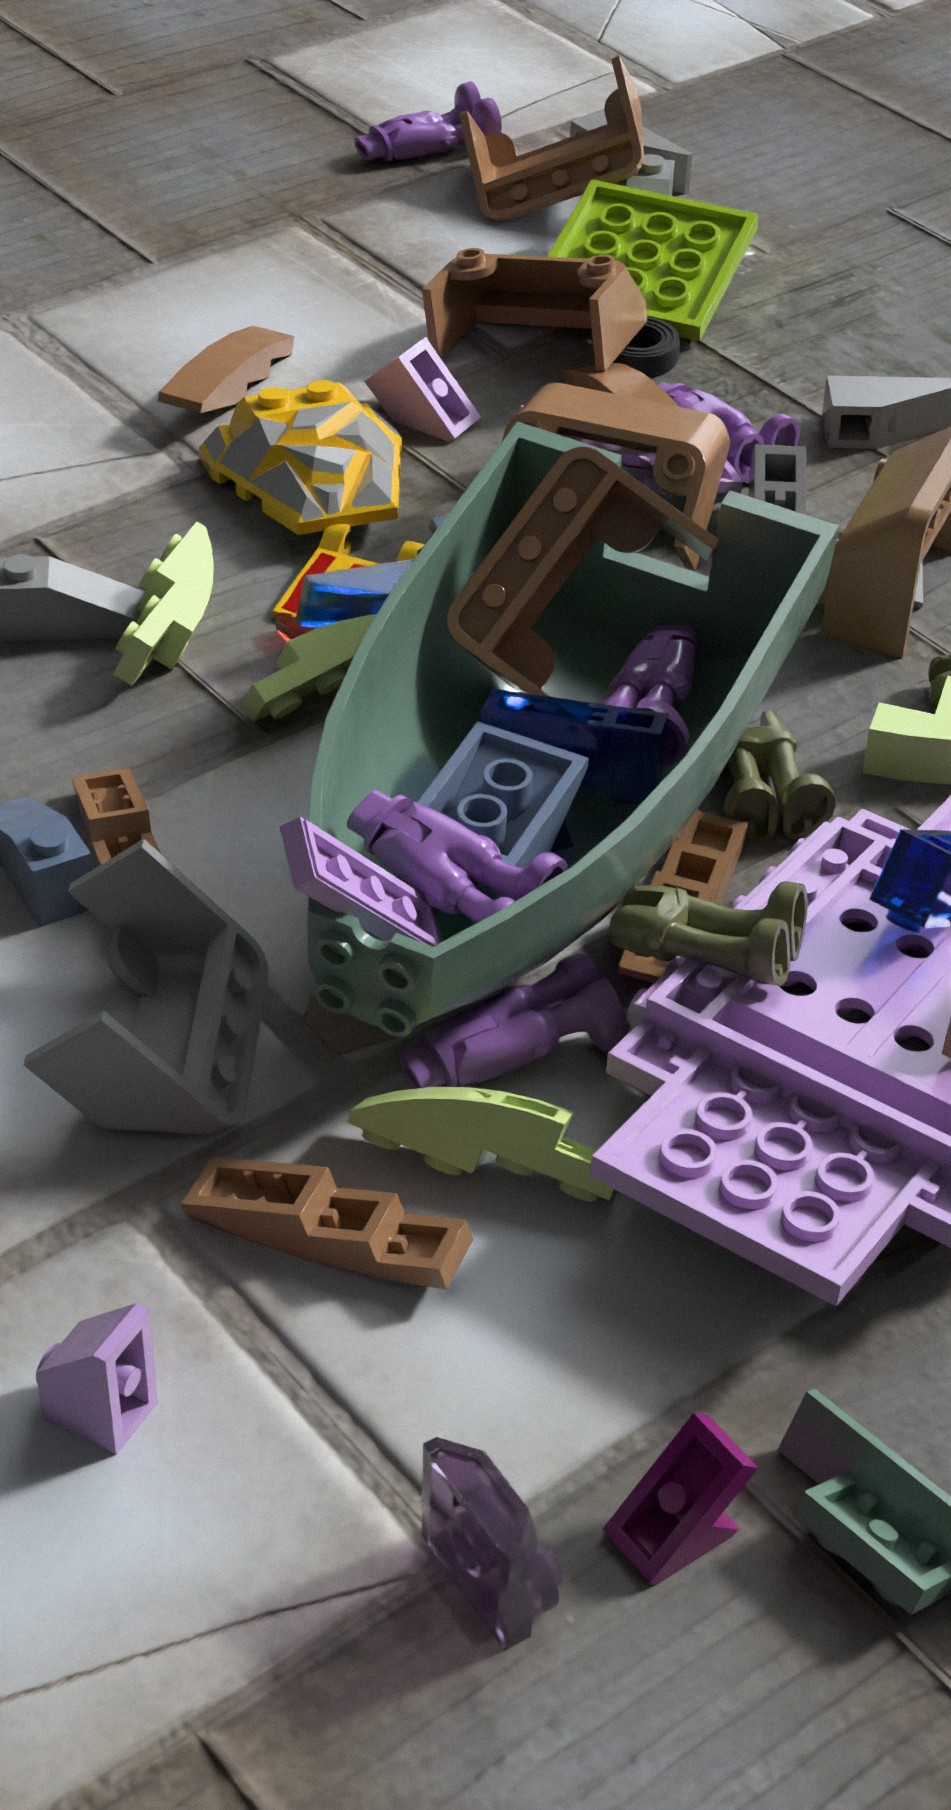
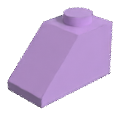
(423, 393)
(101, 1377)

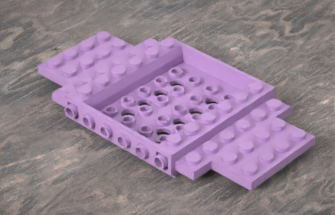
(775, 1113)

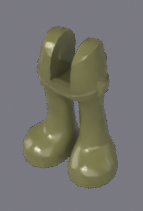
(802, 800)
(754, 943)

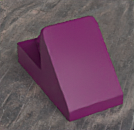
(682, 1501)

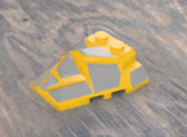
(309, 457)

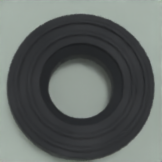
(661, 349)

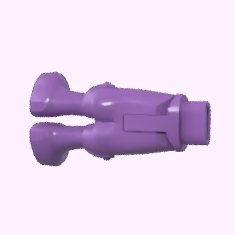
(427, 131)
(778, 430)
(658, 680)
(445, 857)
(518, 1028)

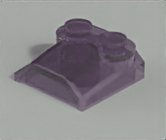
(486, 1540)

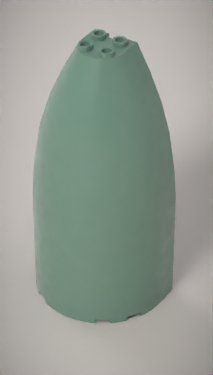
(421, 693)

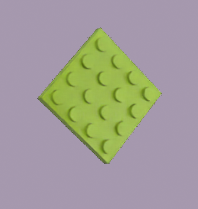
(671, 245)

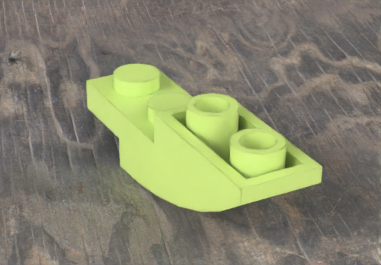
(171, 607)
(307, 664)
(464, 1123)

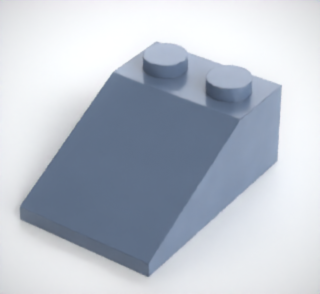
(507, 791)

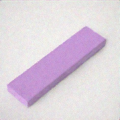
(355, 885)

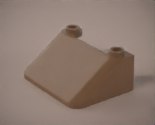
(560, 171)

